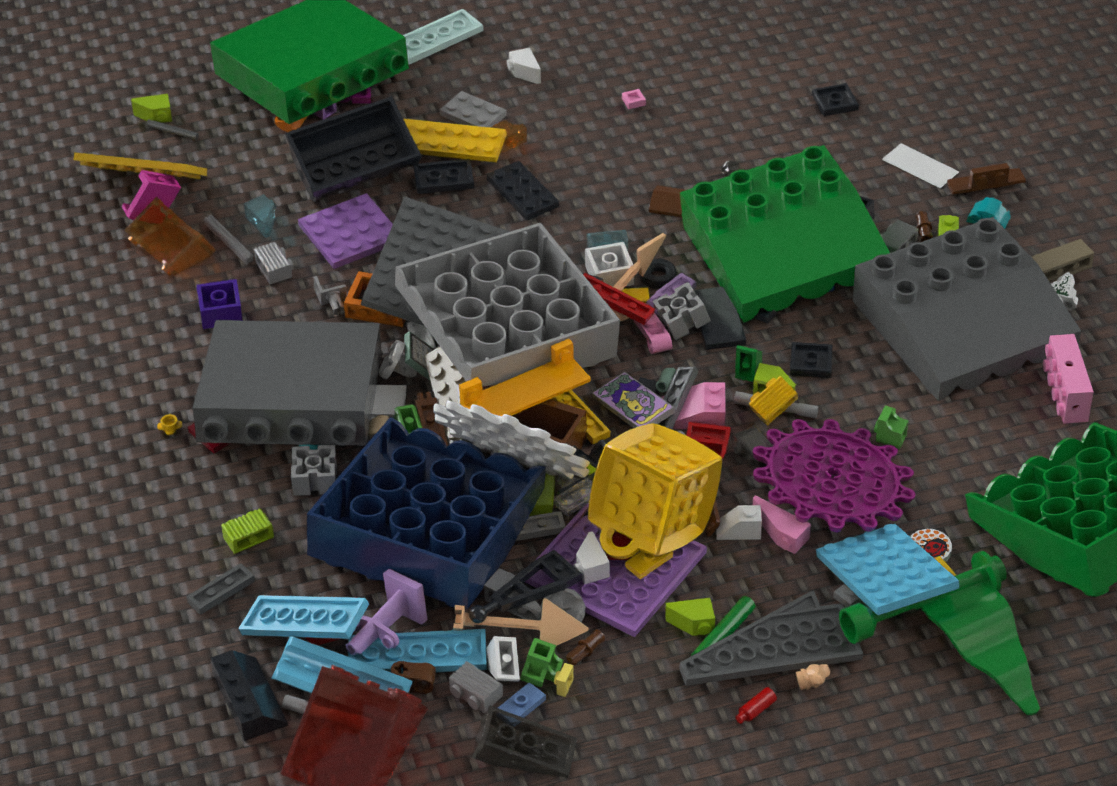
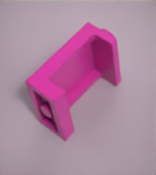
(154, 184)

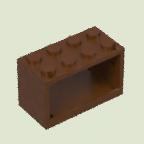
(559, 420)

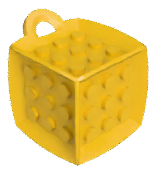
(653, 490)

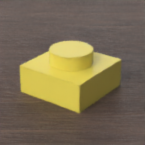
(564, 679)

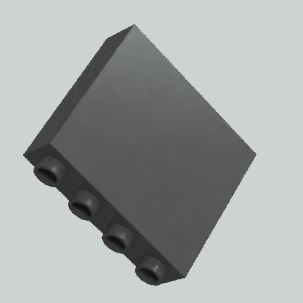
(288, 383)

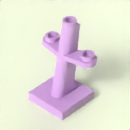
(403, 598)

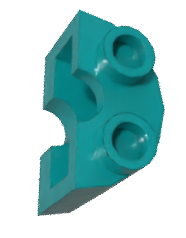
(989, 208)

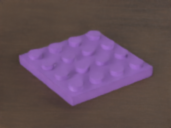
(347, 230)

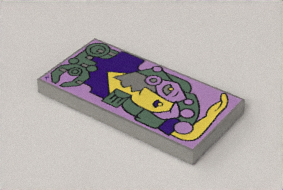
(633, 401)

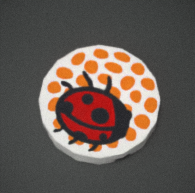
(934, 543)

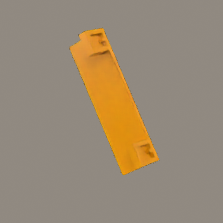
(530, 387)

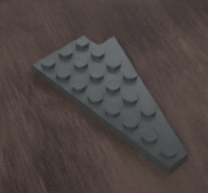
(778, 642)

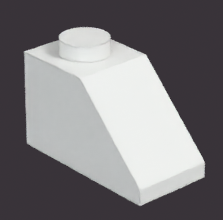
(524, 65)
(741, 523)
(592, 560)
(503, 658)

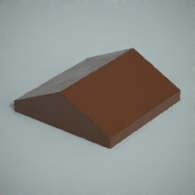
(666, 201)

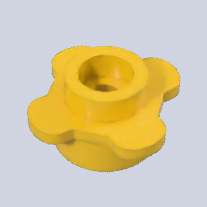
(169, 424)

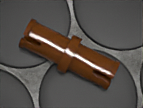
(924, 226)

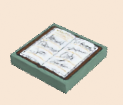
(414, 353)

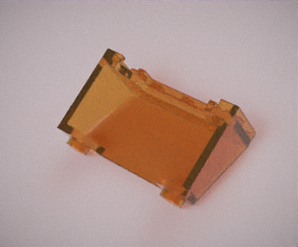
(168, 238)

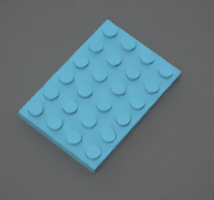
(887, 569)

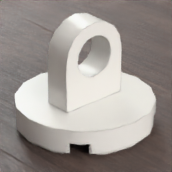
(396, 362)

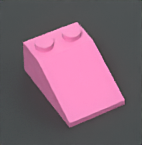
(703, 405)

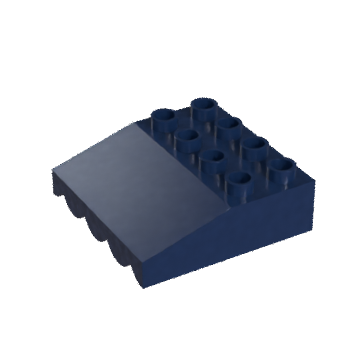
(424, 512)

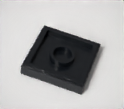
(835, 99)
(811, 359)

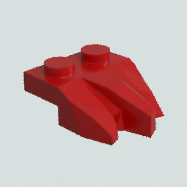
(711, 436)

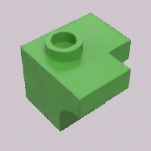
(891, 428)
(541, 663)

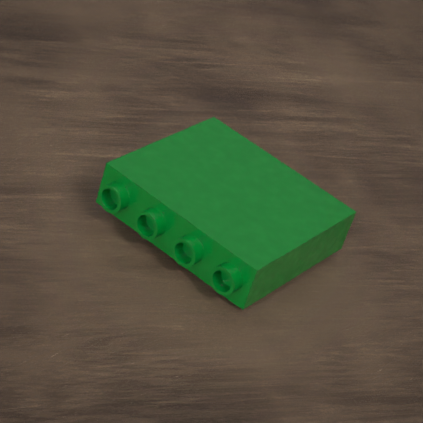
(309, 57)

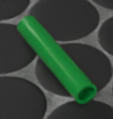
(729, 623)

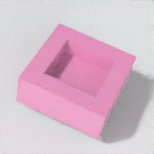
(633, 99)

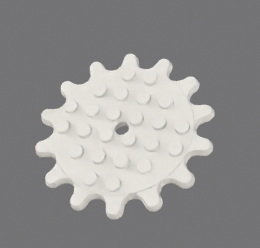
(509, 436)

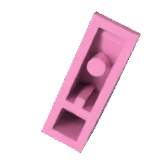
(783, 526)

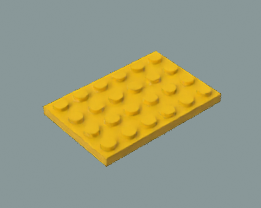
(137, 165)

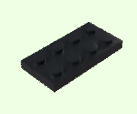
(523, 190)

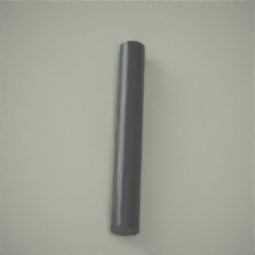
(172, 129)

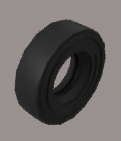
(659, 281)

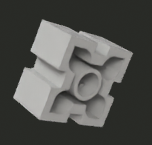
(681, 311)
(313, 469)

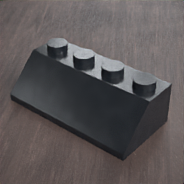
(247, 694)

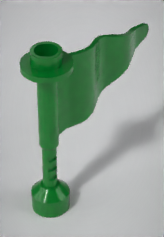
(975, 622)

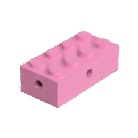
(1068, 378)

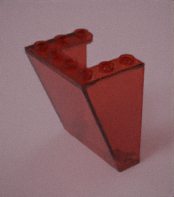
(352, 732)

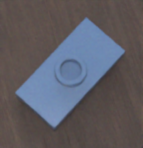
(524, 701)

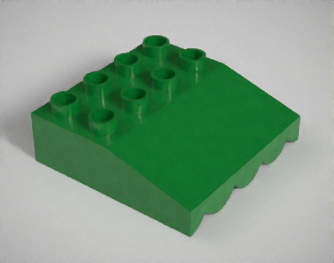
(781, 230)
(1060, 511)

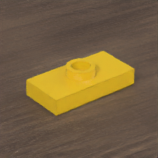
(645, 563)

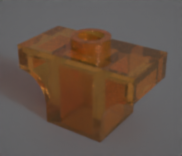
(515, 135)

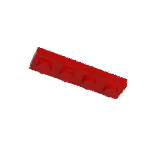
(621, 301)

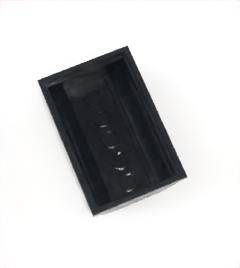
(352, 148)

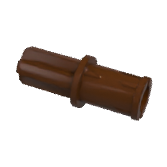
(585, 647)

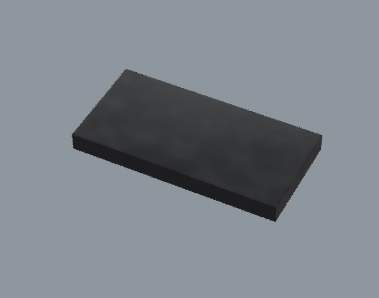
(725, 325)

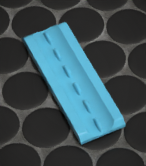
(303, 662)

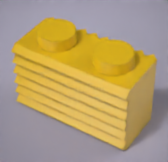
(773, 400)

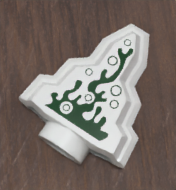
(1065, 290)

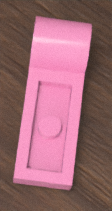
(657, 336)

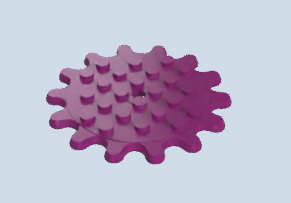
(864, 479)

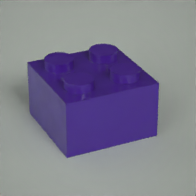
(219, 302)

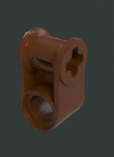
(420, 674)

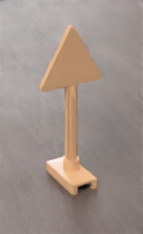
(645, 255)
(554, 627)

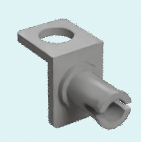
(332, 295)

